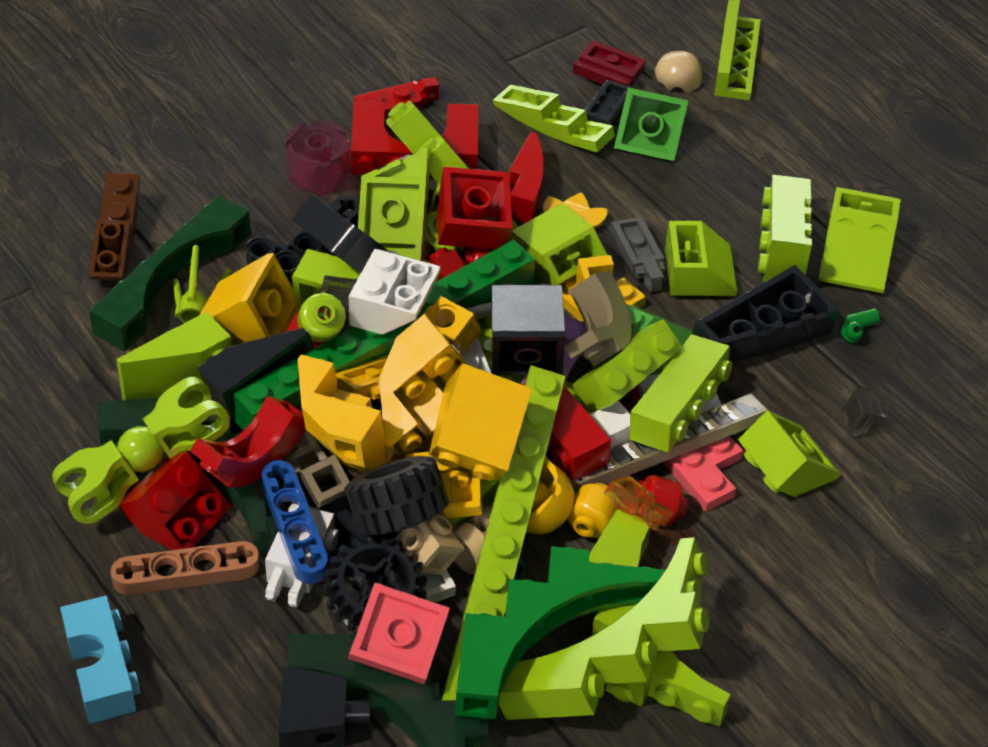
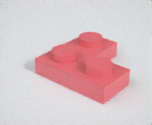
(701, 473)

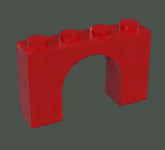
(375, 147)

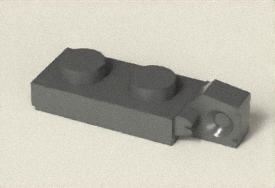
(640, 251)

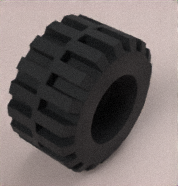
(396, 495)

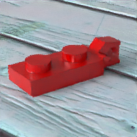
(416, 92)

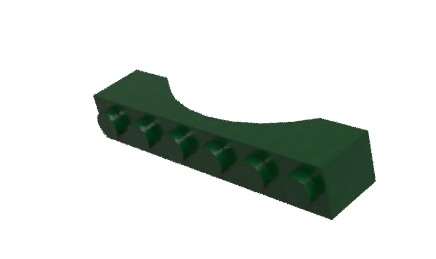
(124, 311)

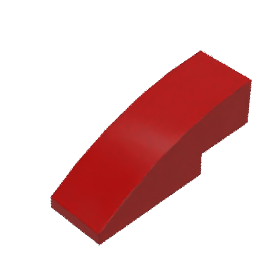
(526, 180)

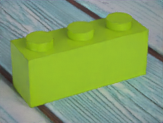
(627, 368)

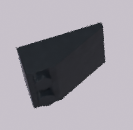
(248, 362)

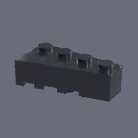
(770, 317)

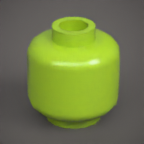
(331, 311)

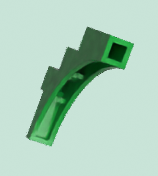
(534, 609)

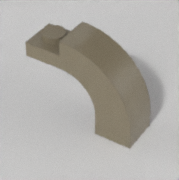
(604, 318)
(318, 475)

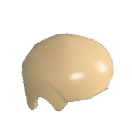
(679, 70)

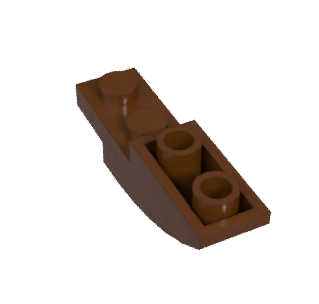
(116, 227)

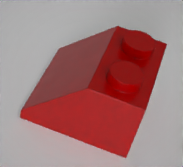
(474, 208)

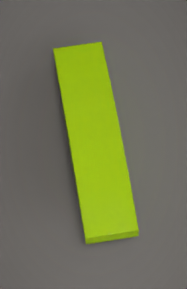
(546, 114)

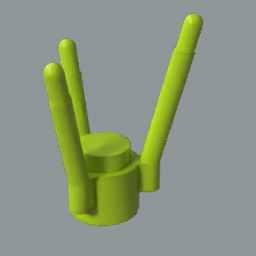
(193, 300)

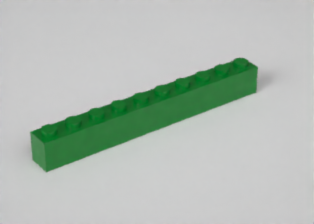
(357, 346)

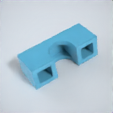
(106, 685)

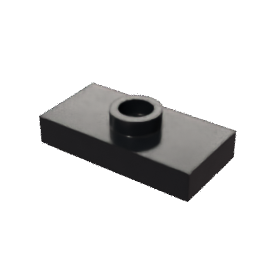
(607, 103)

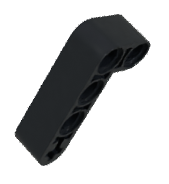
(336, 232)
(292, 253)

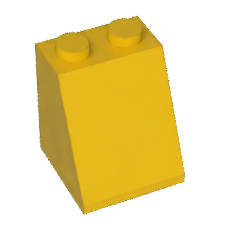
(254, 301)
(479, 422)

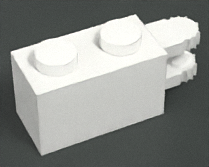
(278, 566)

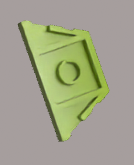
(396, 204)

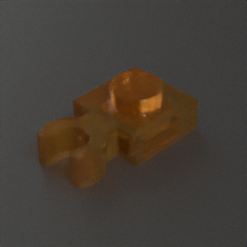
(635, 499)

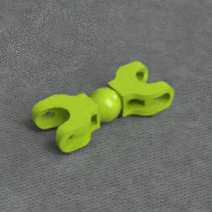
(110, 469)

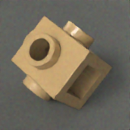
(432, 544)

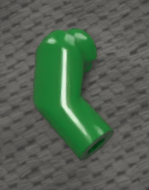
(856, 322)

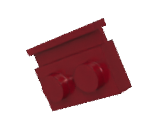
(605, 63)

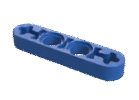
(296, 520)

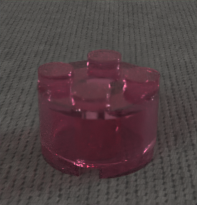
(317, 156)

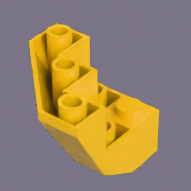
(414, 385)
(341, 419)

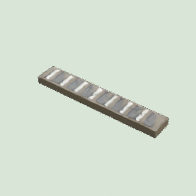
(710, 427)

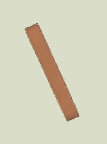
(186, 573)

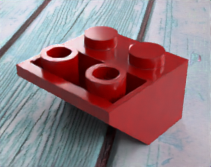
(175, 503)

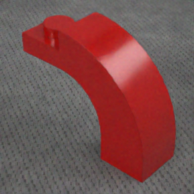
(265, 440)

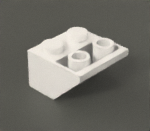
(390, 291)

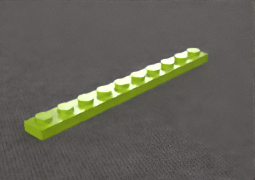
(511, 510)

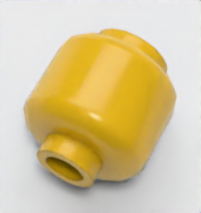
(591, 510)

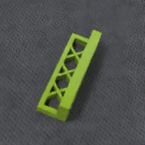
(731, 55)

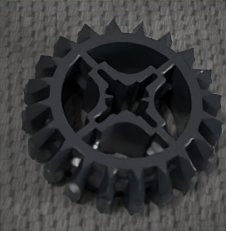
(351, 567)

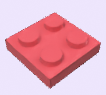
(399, 633)

